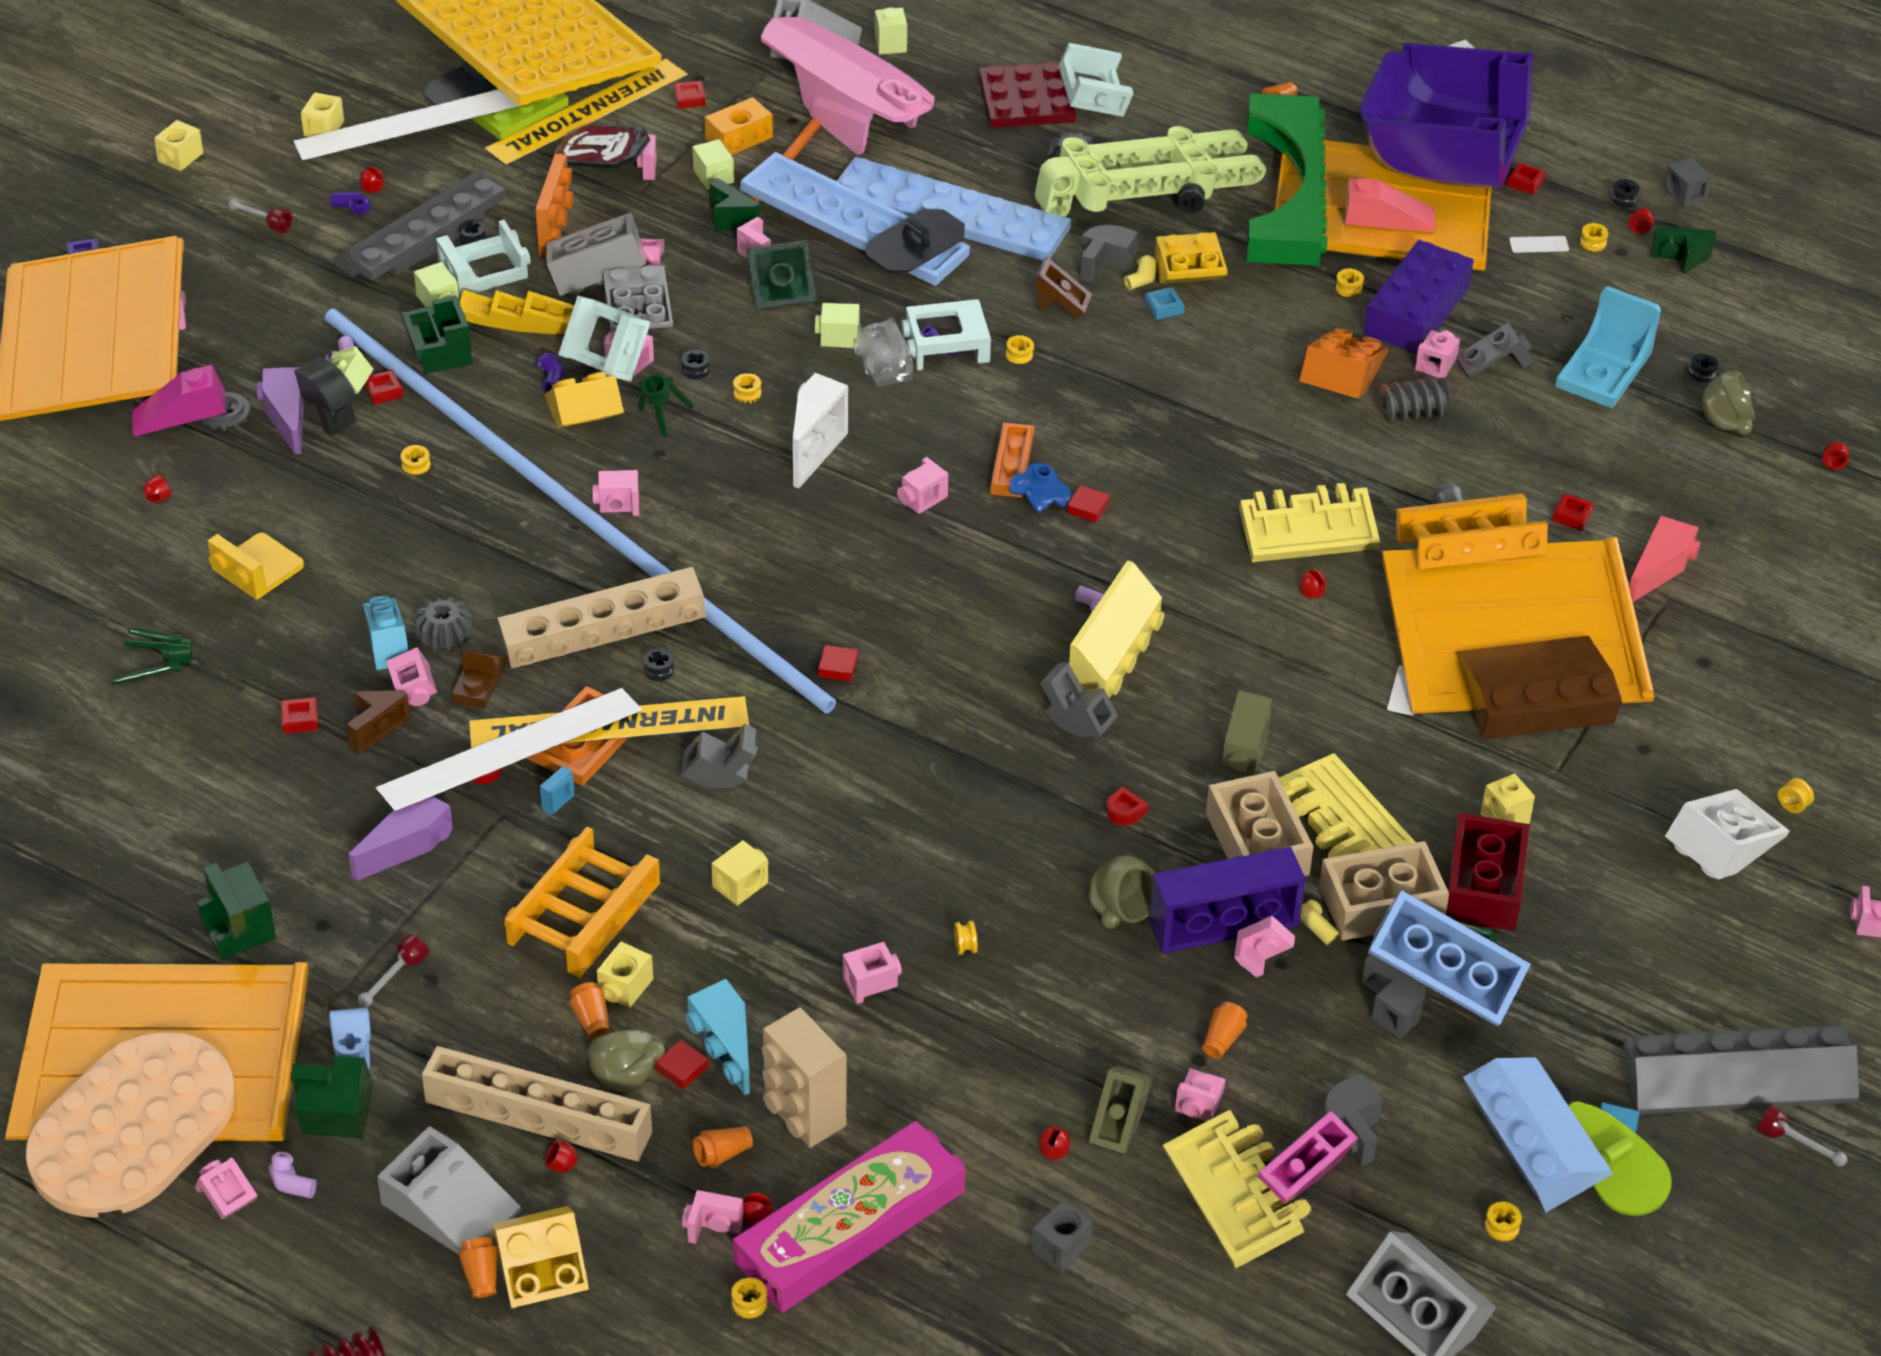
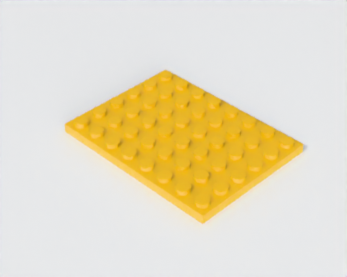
(536, 45)

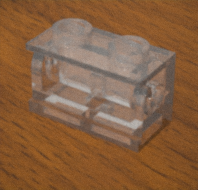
(884, 353)

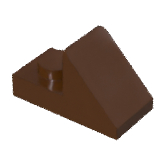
(1057, 285)
(478, 678)
(376, 717)

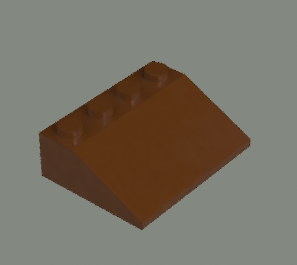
(1540, 686)

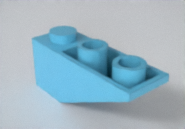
(385, 629)
(721, 1022)

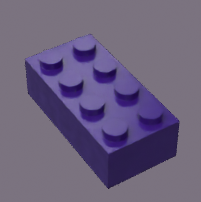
(1418, 295)
(1224, 896)

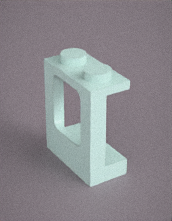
(1091, 94)
(457, 260)
(972, 323)
(625, 344)

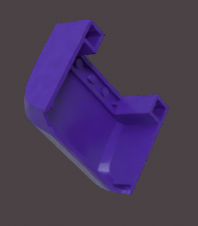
(1449, 113)

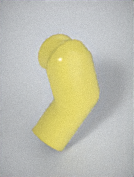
(1144, 275)
(1313, 919)

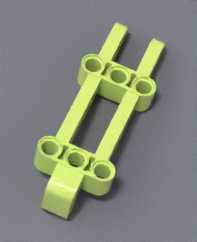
(1100, 175)

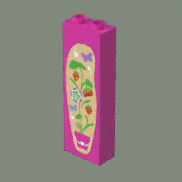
(849, 1215)

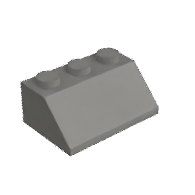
(583, 255)
(1420, 1298)

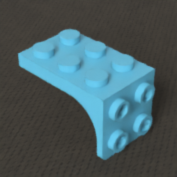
(1613, 348)

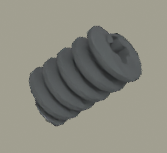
(1414, 398)

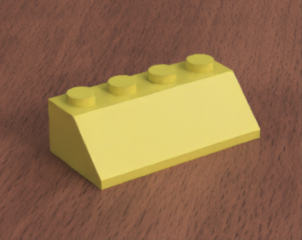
(1116, 631)

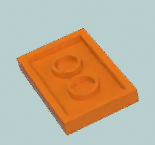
(554, 202)
(580, 757)

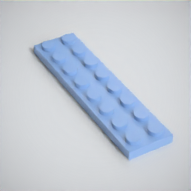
(836, 209)
(985, 217)

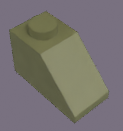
(1247, 732)
(1120, 1108)

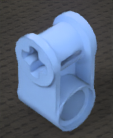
(351, 1033)

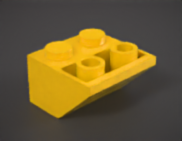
(1189, 258)
(584, 401)
(540, 1256)

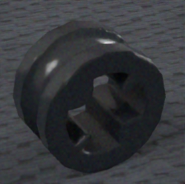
(1625, 192)
(1191, 206)
(472, 231)
(695, 364)
(1703, 367)
(657, 656)

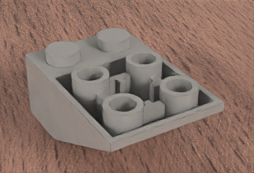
(818, 15)
(639, 293)
(444, 1191)

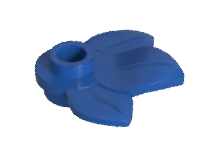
(1041, 487)

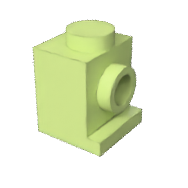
(353, 366)

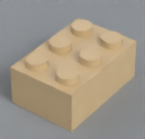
(1256, 817)
(1366, 883)
(804, 1077)

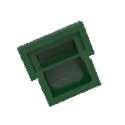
(439, 335)
(237, 911)
(333, 1098)

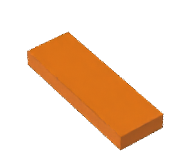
(1011, 456)

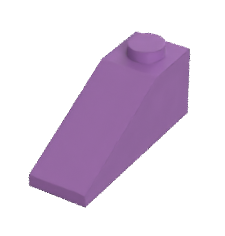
(283, 404)
(402, 837)

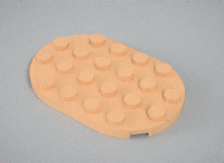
(131, 1124)

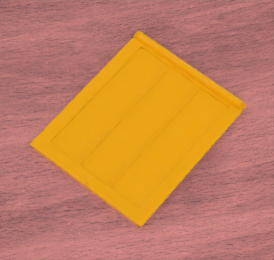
(1458, 210)
(90, 327)
(1509, 602)
(239, 1009)

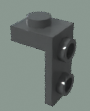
(1493, 348)

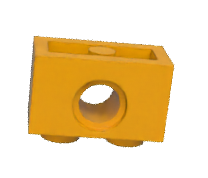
(740, 125)

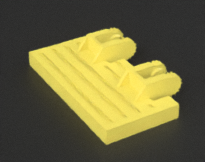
(1309, 525)
(1341, 809)
(1229, 1189)

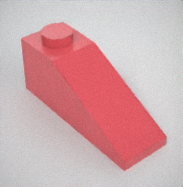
(1382, 206)
(1664, 555)

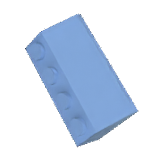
(1448, 957)
(1537, 1129)

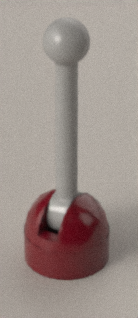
(277, 218)
(410, 953)
(1776, 1124)

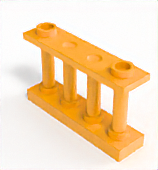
(1471, 531)
(599, 926)

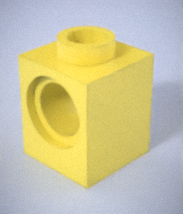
(322, 114)
(178, 145)
(1508, 800)
(740, 872)
(625, 974)

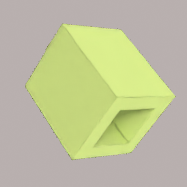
(891, 30)
(713, 161)
(435, 283)
(837, 324)

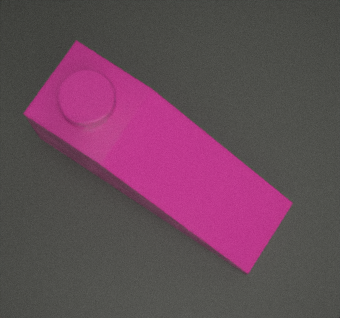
(184, 399)
(1308, 1158)

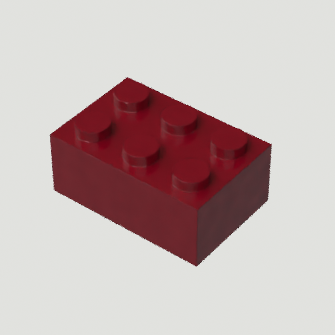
(1487, 871)

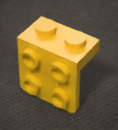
(254, 565)

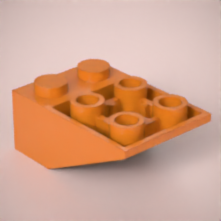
(1343, 362)

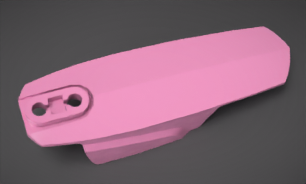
(844, 81)

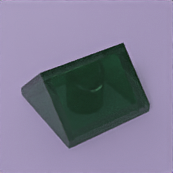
(780, 274)

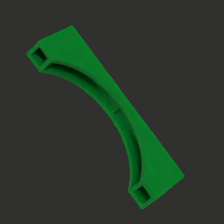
(1297, 228)

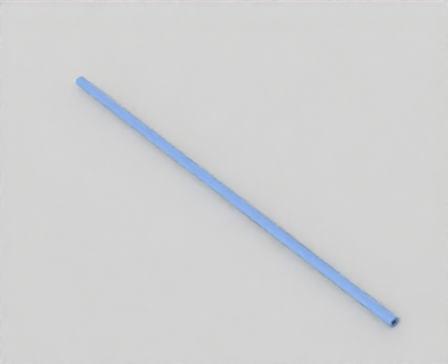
(576, 507)

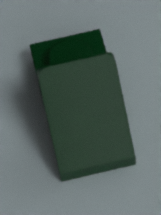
(731, 206)
(1690, 245)

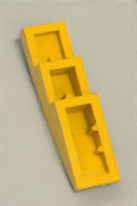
(512, 313)

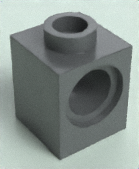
(1687, 182)
(1050, 1239)

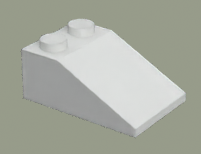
(818, 425)
(1724, 832)

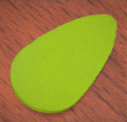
(1639, 1175)

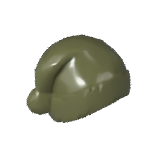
(1729, 403)
(1122, 891)
(624, 1059)

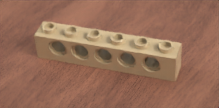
(602, 617)
(537, 1103)

